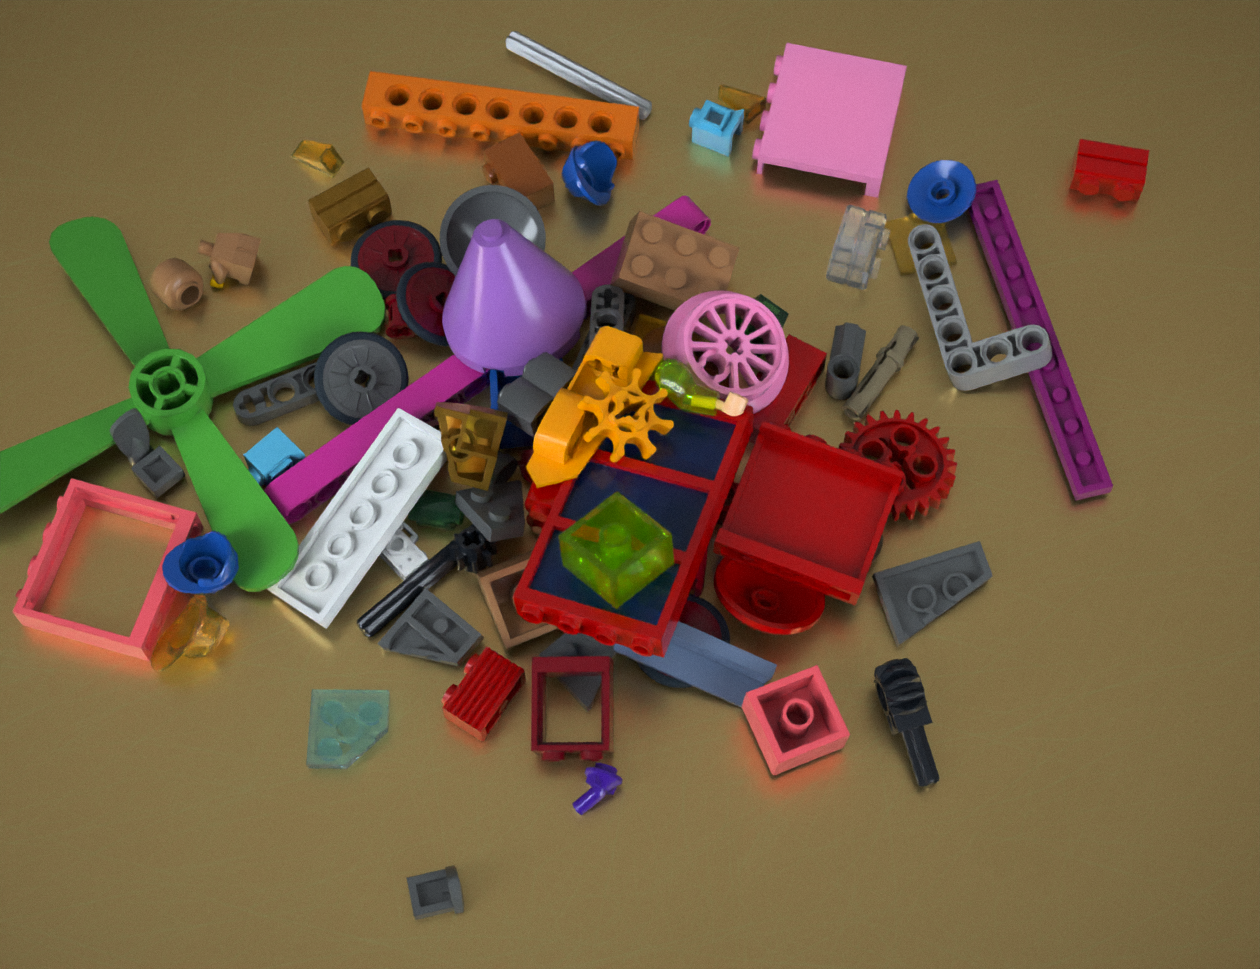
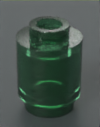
(437, 511)

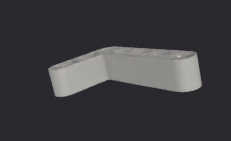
(953, 321)

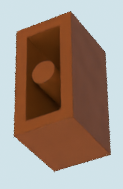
(516, 167)

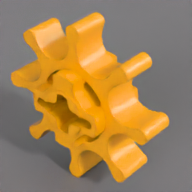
(626, 429)

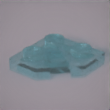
(345, 725)

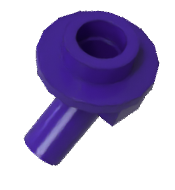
(603, 781)

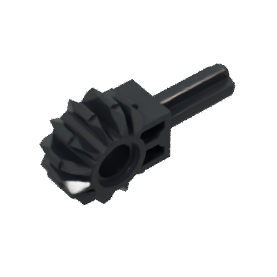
(907, 712)

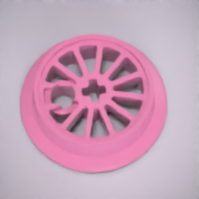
(678, 345)

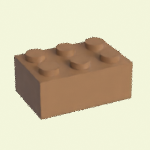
(671, 262)

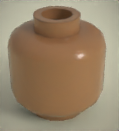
(176, 284)

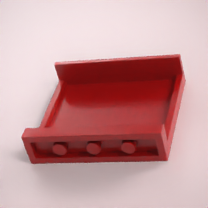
(809, 512)

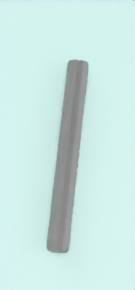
(576, 73)

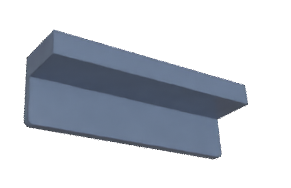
(708, 664)

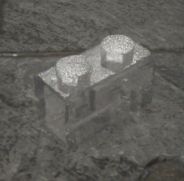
(857, 246)

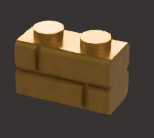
(350, 206)

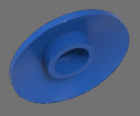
(938, 180)

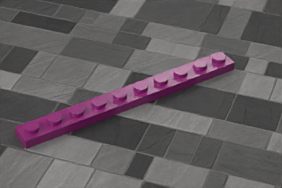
(1025, 307)

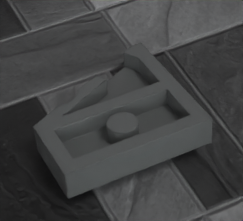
(496, 511)
(432, 632)

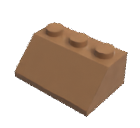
(498, 587)

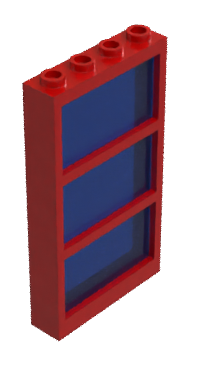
(678, 488)

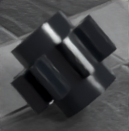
(472, 550)

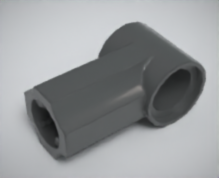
(845, 360)

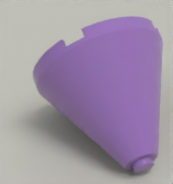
(511, 302)

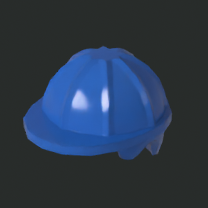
(590, 172)
(201, 564)

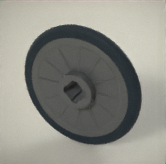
(340, 366)

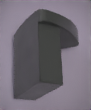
(436, 893)

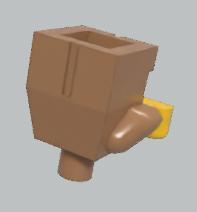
(231, 257)

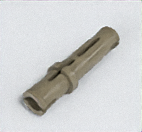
(889, 360)

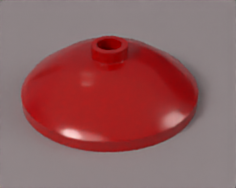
(766, 600)

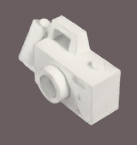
(403, 554)

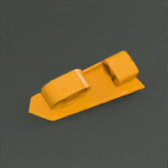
(559, 440)

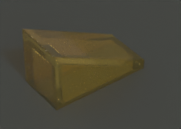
(739, 99)
(319, 156)

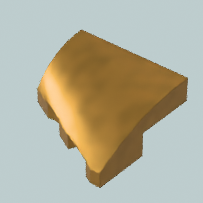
(470, 441)

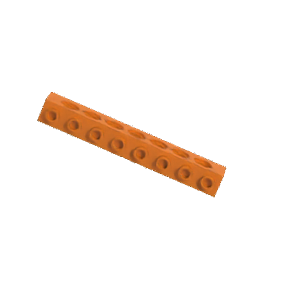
(487, 104)

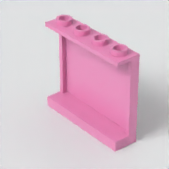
(830, 115)

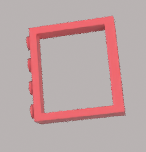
(56, 541)

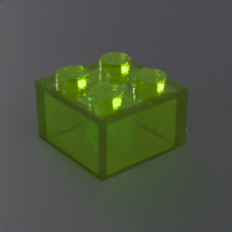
(616, 549)

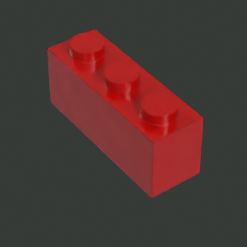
(804, 371)

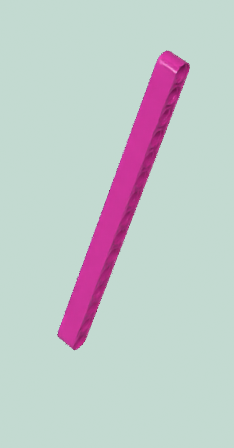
(327, 468)

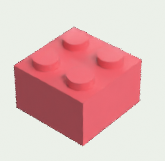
(795, 720)

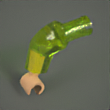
(690, 396)

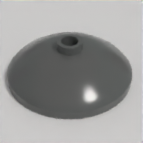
(481, 205)

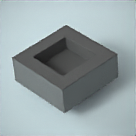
(158, 471)

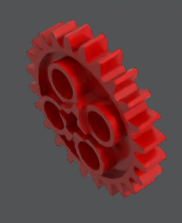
(923, 453)

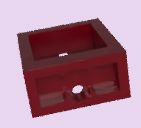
(571, 667)

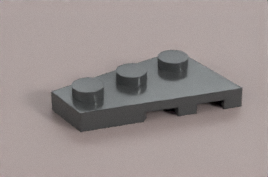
(929, 587)

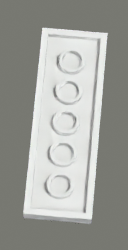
(362, 517)

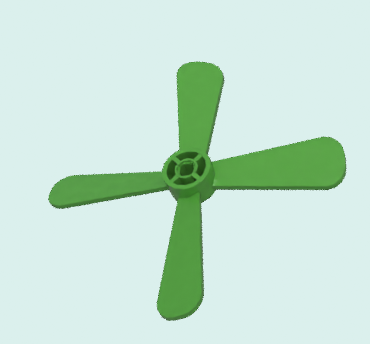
(178, 390)

